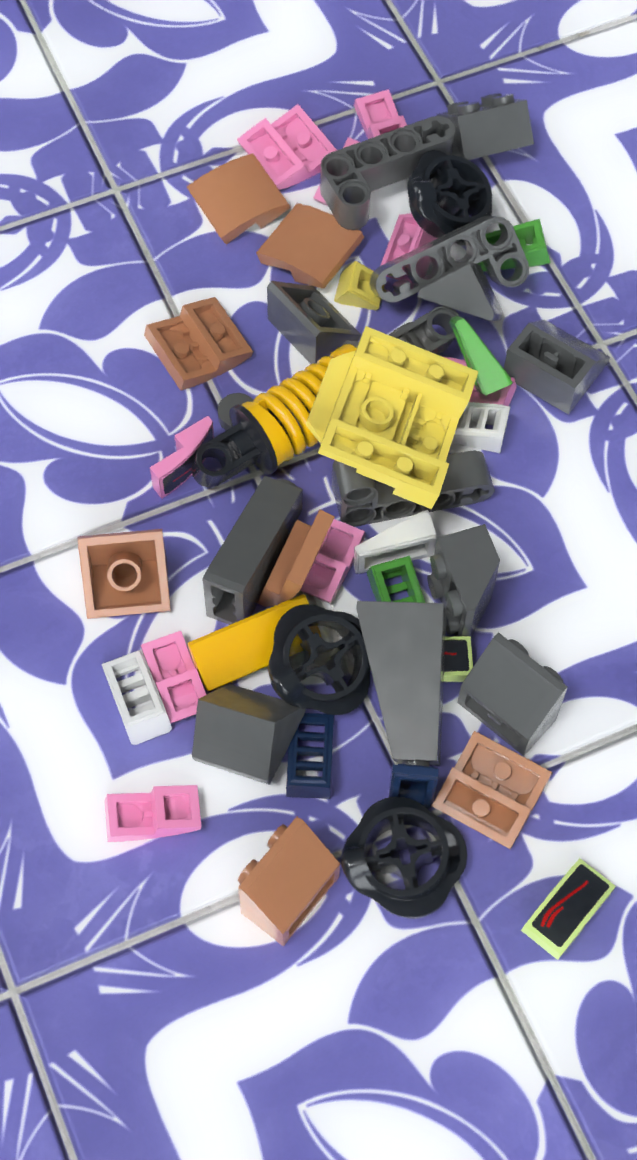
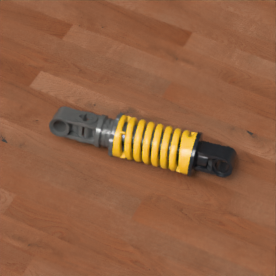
(281, 431)

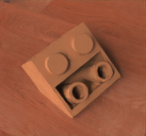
(287, 880)

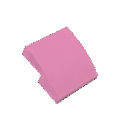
(288, 147)

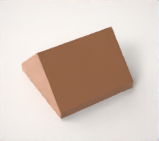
(124, 573)

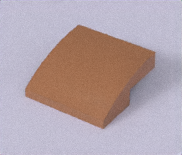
(238, 197)
(309, 245)
(198, 343)
(295, 560)
(492, 790)

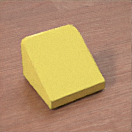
(355, 288)

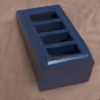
(414, 783)
(311, 785)

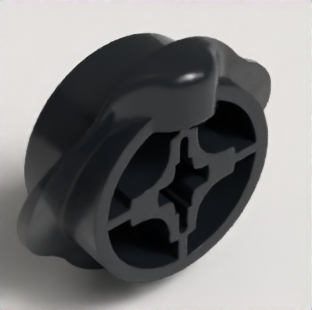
(456, 193)
(288, 682)
(393, 814)

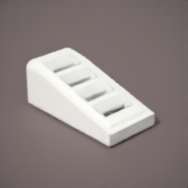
(480, 437)
(410, 538)
(146, 720)

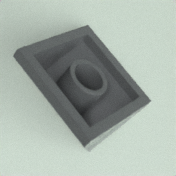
(465, 291)
(307, 320)
(244, 731)

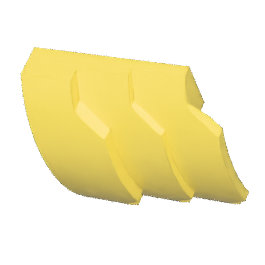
(392, 413)

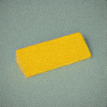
(242, 646)

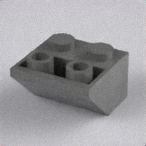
(490, 127)
(553, 364)
(464, 577)
(512, 693)

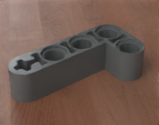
(356, 170)
(443, 264)
(370, 501)

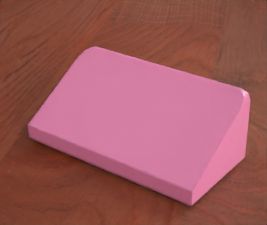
(405, 238)

